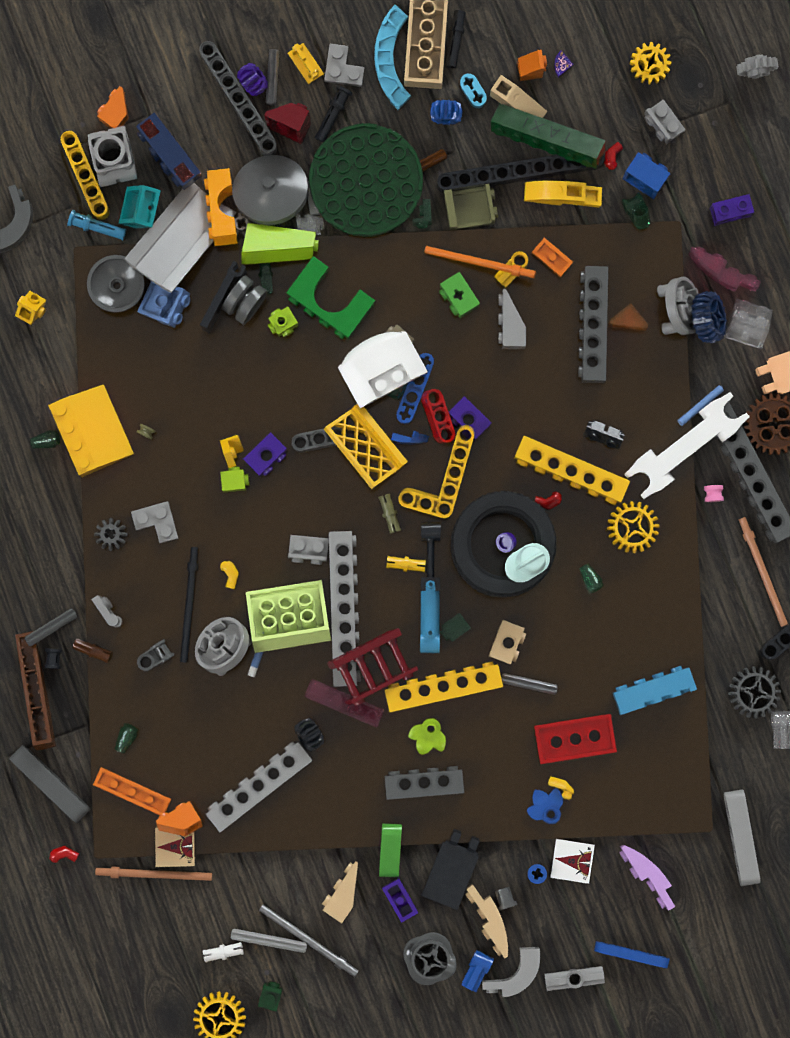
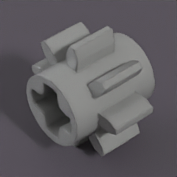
(241, 219)

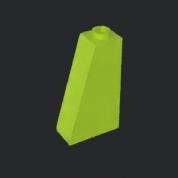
(277, 244)

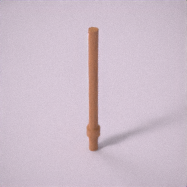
(749, 537)
(116, 872)

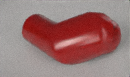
(610, 156)
(550, 502)
(62, 852)

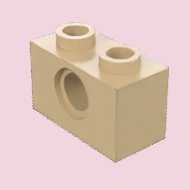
(507, 630)

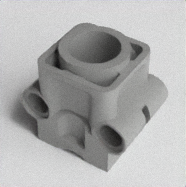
(114, 171)

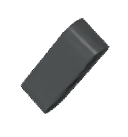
(309, 438)

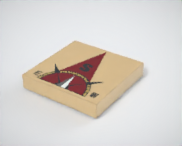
(174, 849)

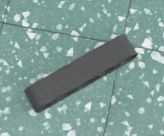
(49, 783)

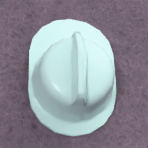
(527, 562)

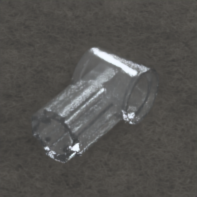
(781, 729)

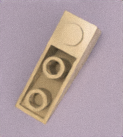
(511, 95)
(343, 898)

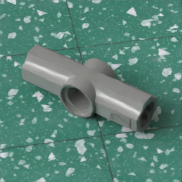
(588, 976)

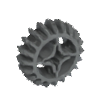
(751, 700)

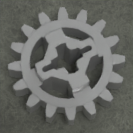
(757, 66)

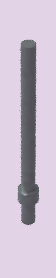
(340, 962)

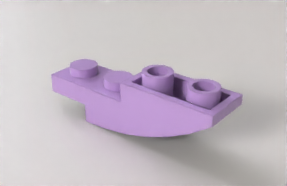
(644, 868)

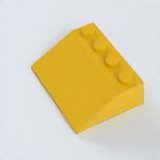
(91, 430)

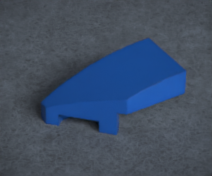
(416, 438)

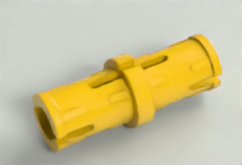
(406, 563)

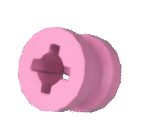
(713, 493)

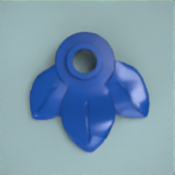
(544, 803)

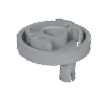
(678, 297)
(232, 651)

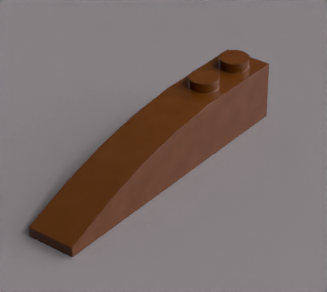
(35, 694)

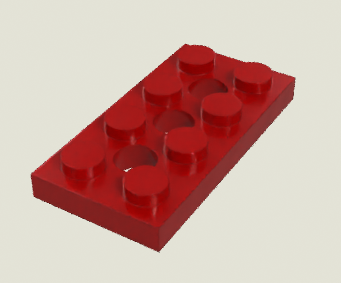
(567, 750)

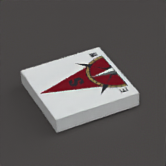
(572, 861)

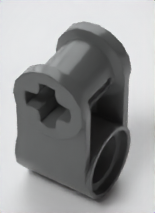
(155, 655)

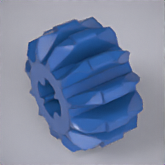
(446, 112)

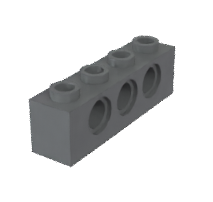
(454, 786)

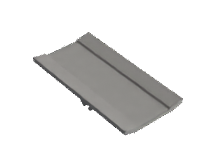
(175, 239)

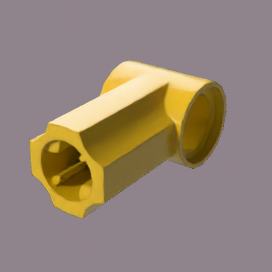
(506, 278)

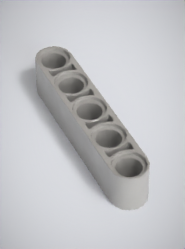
(742, 837)

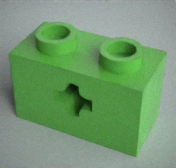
(458, 284)

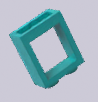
(135, 206)

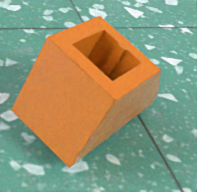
(532, 65)
(115, 111)
(180, 821)

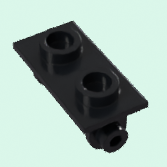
(595, 432)

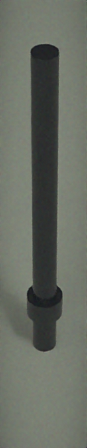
(192, 566)

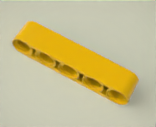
(84, 166)

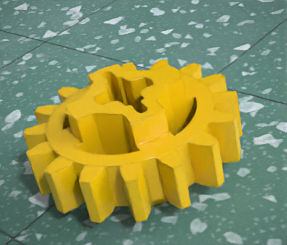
(657, 65)

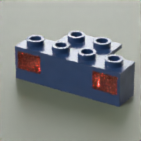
(167, 150)

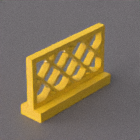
(375, 438)

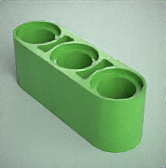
(390, 850)

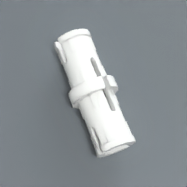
(223, 952)

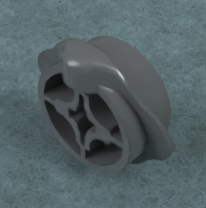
(411, 950)

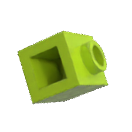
(234, 480)

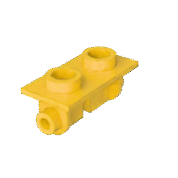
(305, 63)

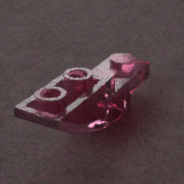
(715, 268)
(336, 700)

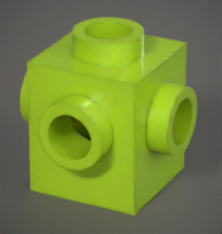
(282, 315)

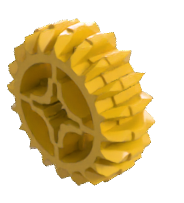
(625, 522)
(211, 1016)

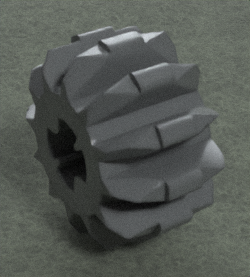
(114, 528)

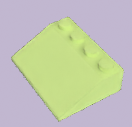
(293, 611)

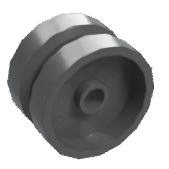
(244, 300)

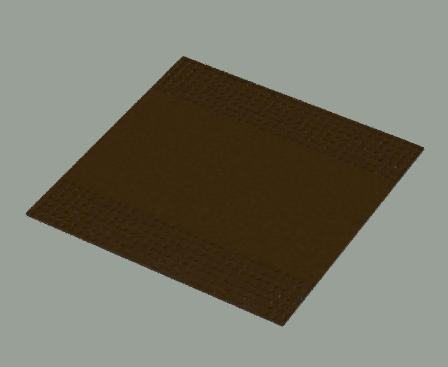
(199, 387)

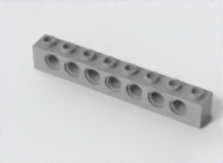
(336, 540)

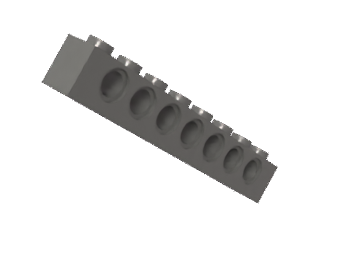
(759, 476)

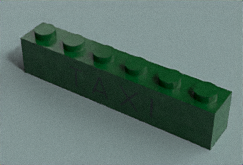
(548, 136)

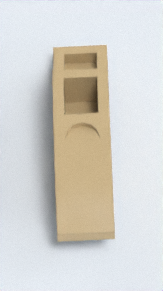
(494, 926)

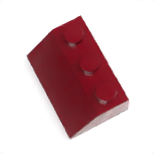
(289, 121)

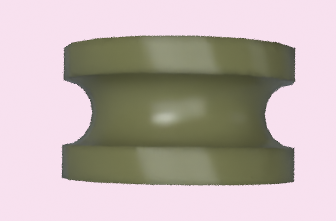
(146, 431)

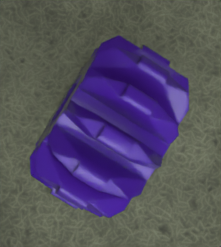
(252, 79)

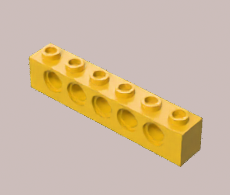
(618, 484)
(492, 682)

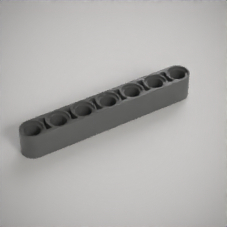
(233, 91)

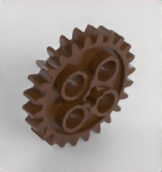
(771, 407)

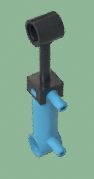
(430, 593)

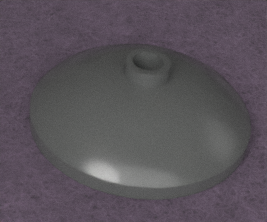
(105, 275)

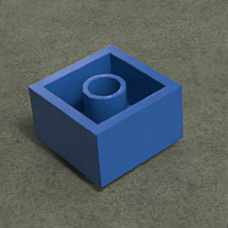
(646, 175)

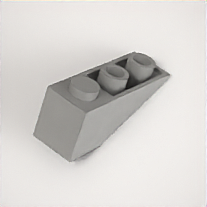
(513, 329)

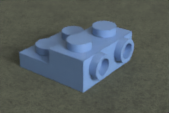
(163, 305)

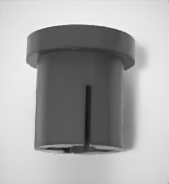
(505, 898)

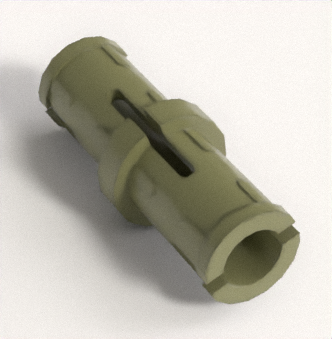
(389, 513)

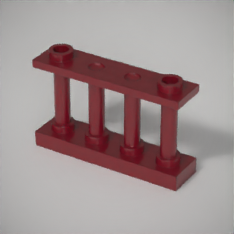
(357, 655)

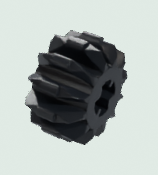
(309, 734)

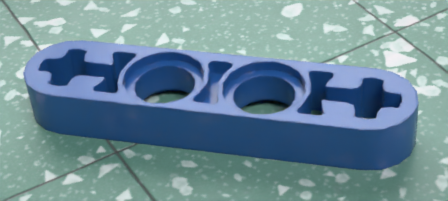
(417, 389)
(631, 954)

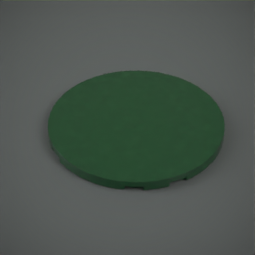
(365, 180)

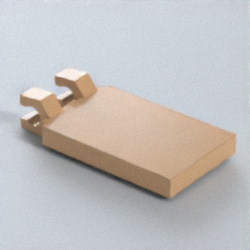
(780, 371)

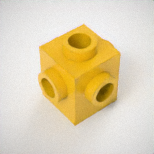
(30, 307)

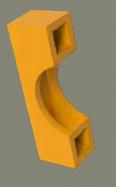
(223, 226)

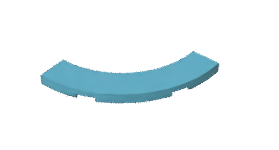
(384, 57)

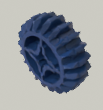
(709, 317)

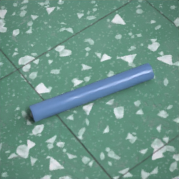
(700, 405)

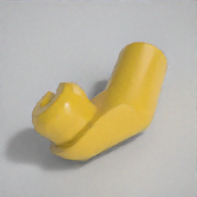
(232, 573)
(563, 785)

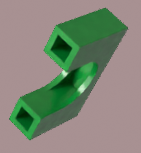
(344, 321)

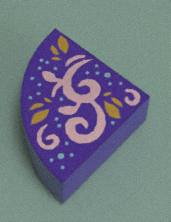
(562, 64)

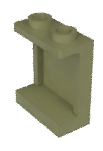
(470, 207)

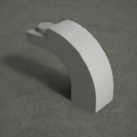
(521, 978)

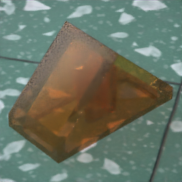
(628, 319)

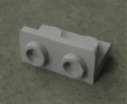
(664, 122)
(308, 548)

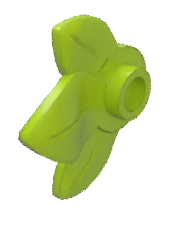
(428, 739)

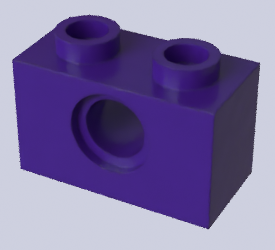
(732, 209)
(464, 408)
(271, 444)
(400, 900)

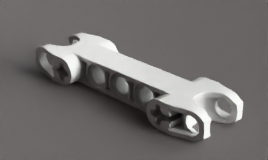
(659, 466)

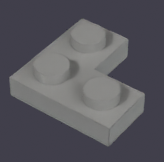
(338, 71)
(158, 516)

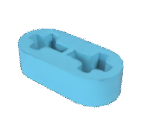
(476, 88)

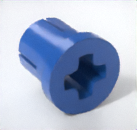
(540, 879)

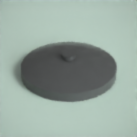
(270, 190)

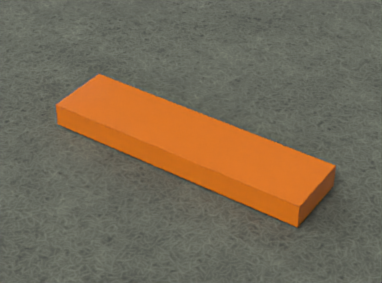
(132, 791)

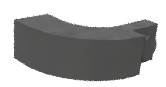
(21, 224)

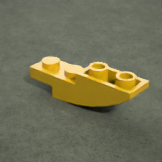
(563, 193)

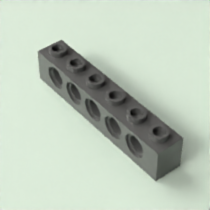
(598, 275)

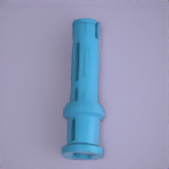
(88, 223)

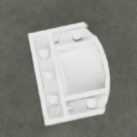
(381, 366)

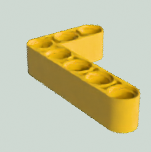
(449, 479)

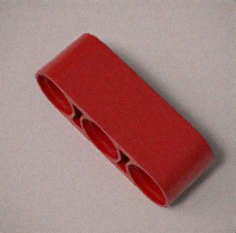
(430, 410)

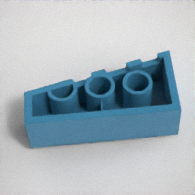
(654, 690)

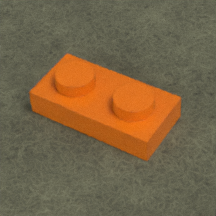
(552, 257)

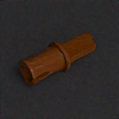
(91, 650)

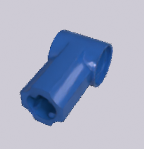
(478, 968)

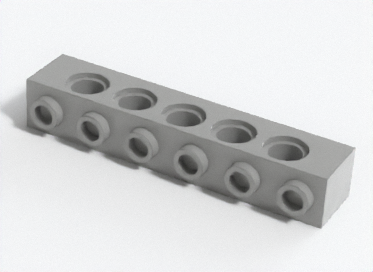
(222, 820)

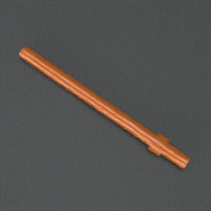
(515, 270)

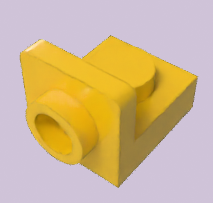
(230, 448)

